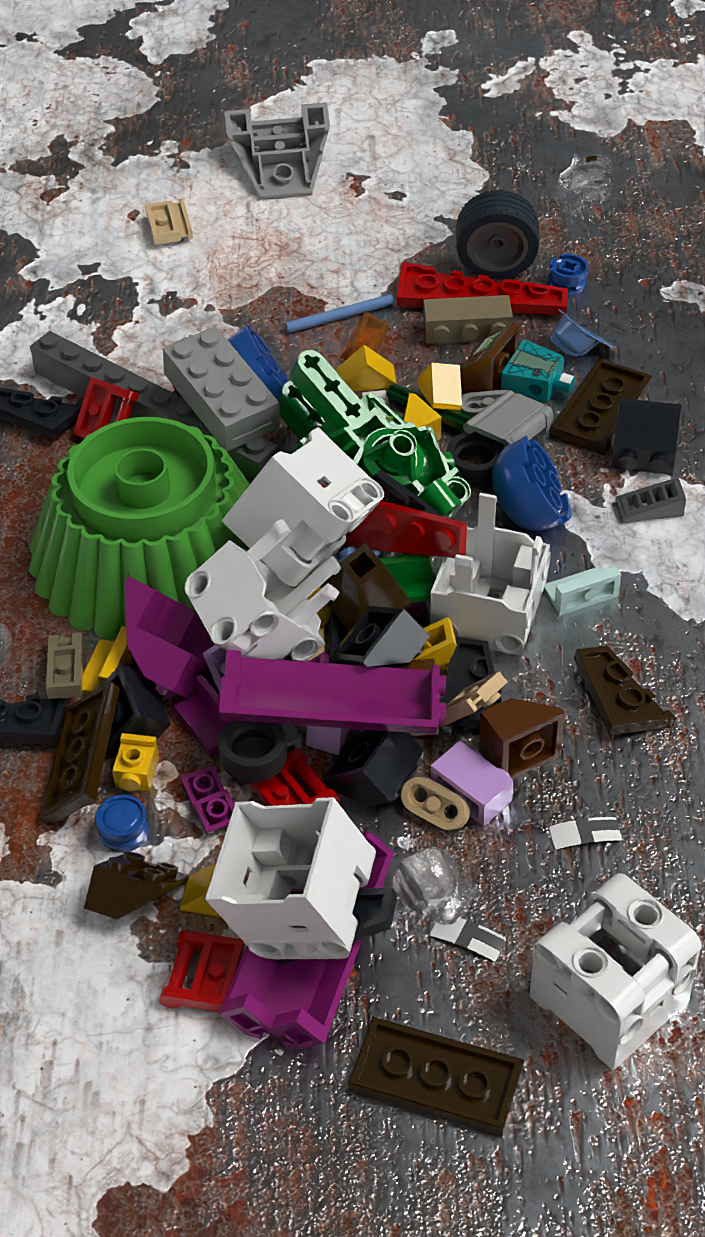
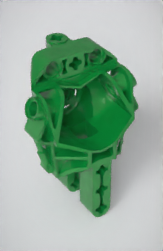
(370, 433)

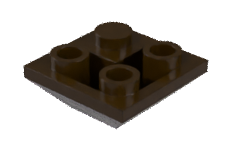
(364, 583)
(129, 884)

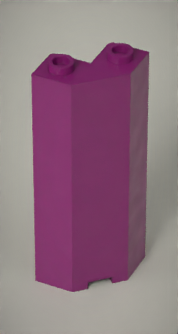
(332, 695)
(300, 996)

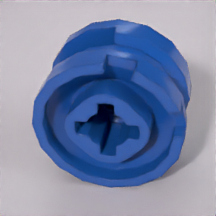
(568, 272)
(122, 823)

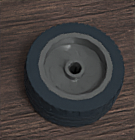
(497, 234)

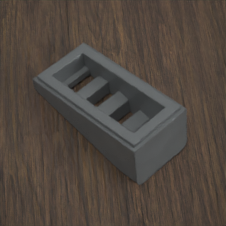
(662, 501)

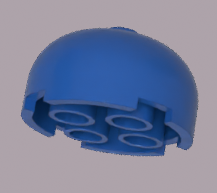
(259, 359)
(529, 487)

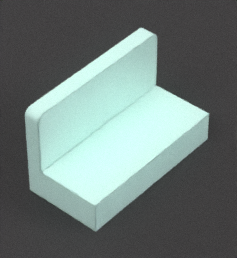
(583, 589)

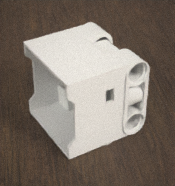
(316, 515)
(288, 853)
(610, 1006)

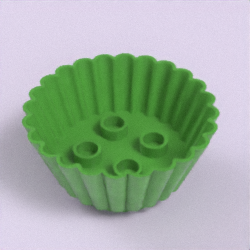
(135, 504)

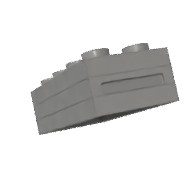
(221, 388)

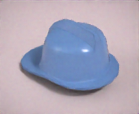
(573, 338)

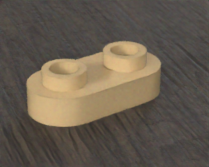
(437, 804)

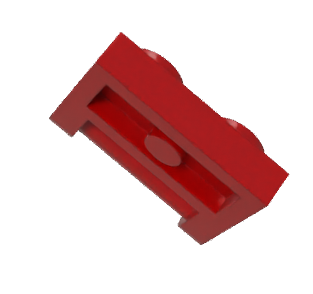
(99, 406)
(285, 790)
(213, 974)

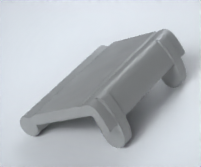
(511, 419)

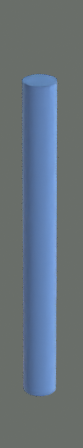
(339, 313)

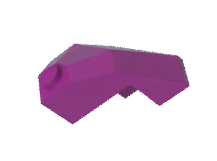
(165, 639)

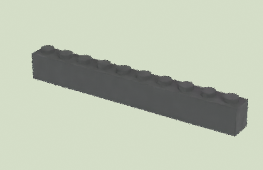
(74, 365)

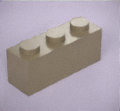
(465, 318)

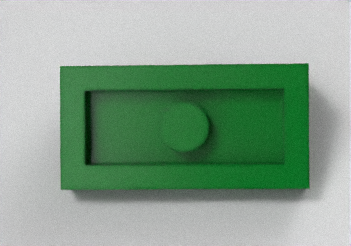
(413, 574)

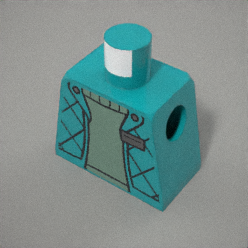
(536, 373)

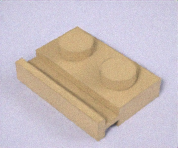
(168, 221)
(474, 697)

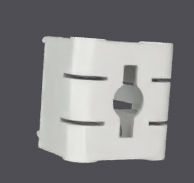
(497, 562)
(253, 609)

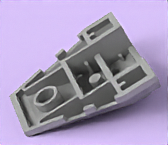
(280, 153)

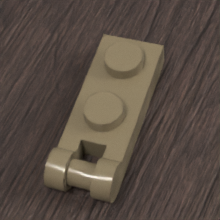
(65, 666)

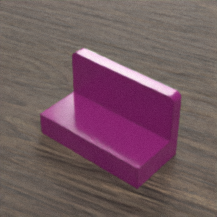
(201, 716)

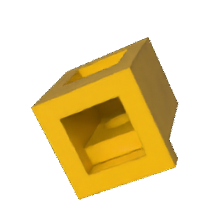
(136, 762)

